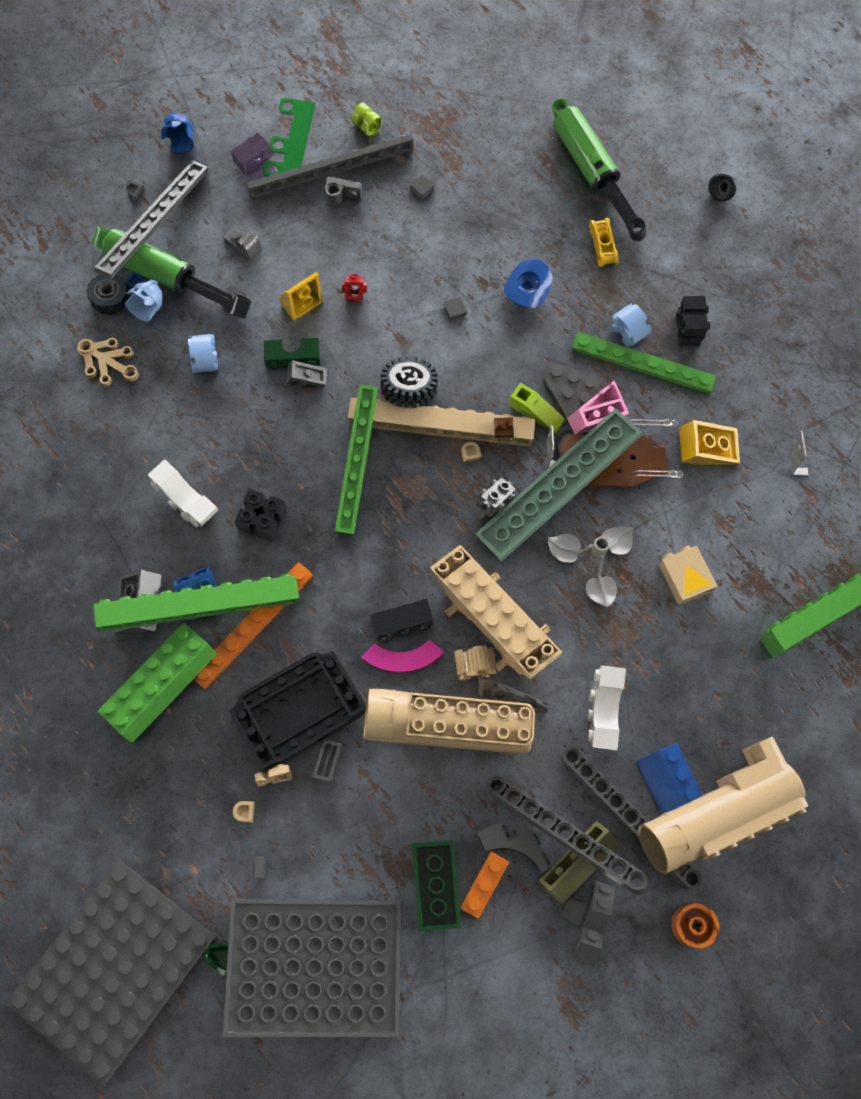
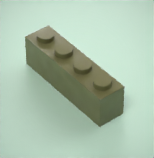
(572, 870)

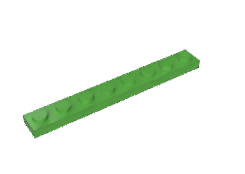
(643, 363)
(356, 459)

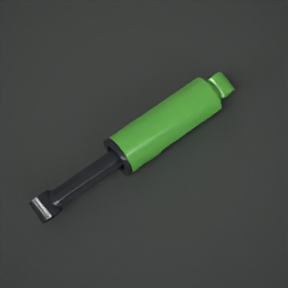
(594, 162)
(170, 272)

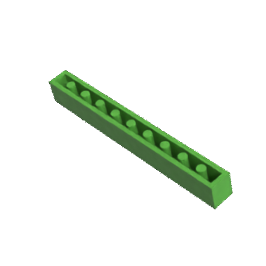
(195, 603)

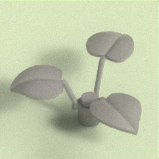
(616, 539)

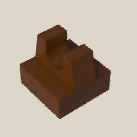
(503, 427)

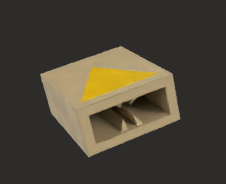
(687, 574)

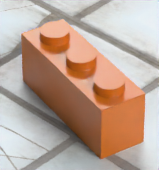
(484, 885)

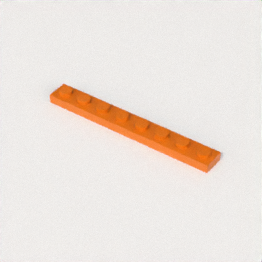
(245, 633)

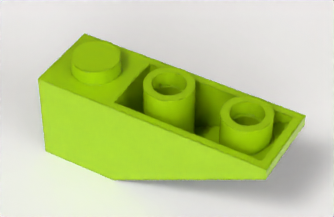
(534, 406)

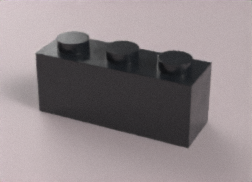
(402, 620)

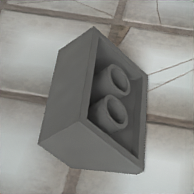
(134, 585)

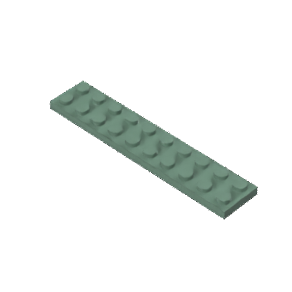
(558, 484)

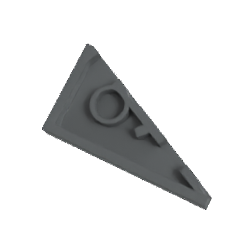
(497, 691)

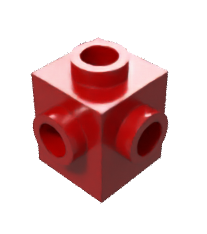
(351, 293)

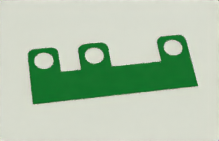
(296, 143)

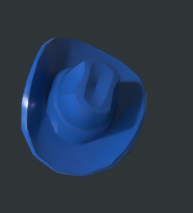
(529, 283)

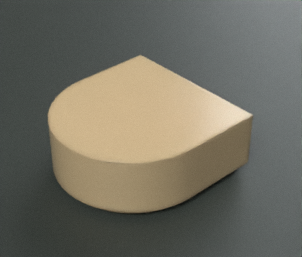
(470, 452)
(244, 811)

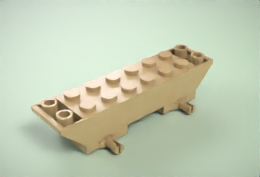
(494, 613)

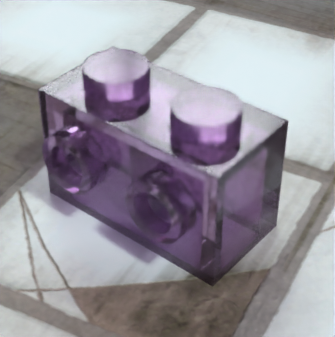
(251, 153)

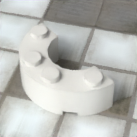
(181, 495)
(605, 707)

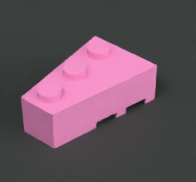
(597, 409)

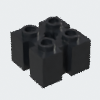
(692, 320)
(264, 525)

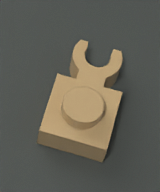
(277, 774)

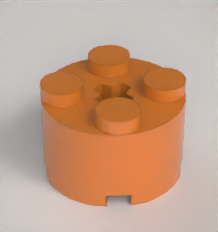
(704, 933)

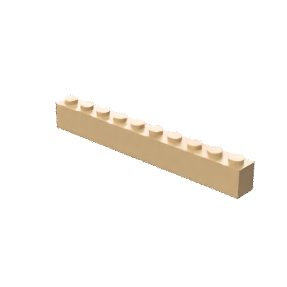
(446, 422)

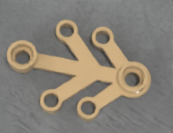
(106, 359)

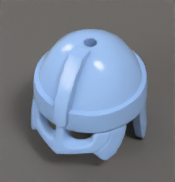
(145, 300)

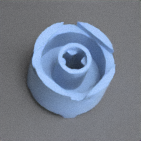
(631, 324)
(202, 353)

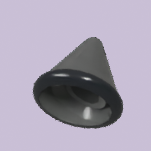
(722, 187)

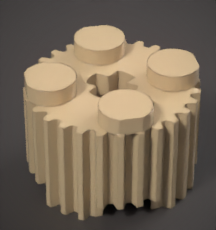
(475, 662)

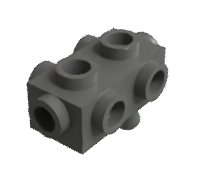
(495, 497)

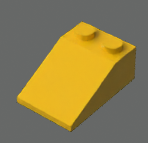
(302, 297)
(709, 444)

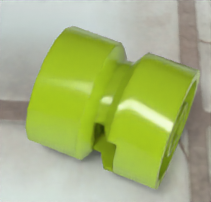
(366, 119)

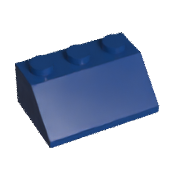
(669, 778)

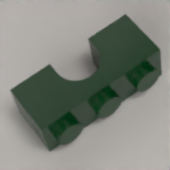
(276, 357)

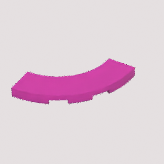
(403, 661)

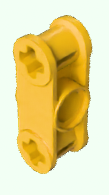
(606, 251)

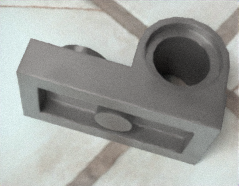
(341, 188)
(245, 243)
(303, 373)

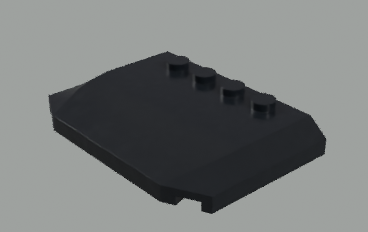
(296, 708)

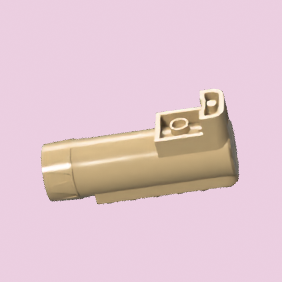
(448, 721)
(742, 806)

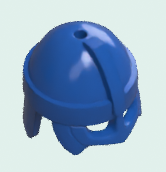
(179, 131)

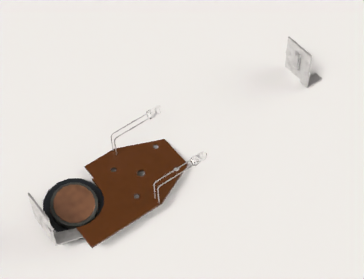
(647, 458)

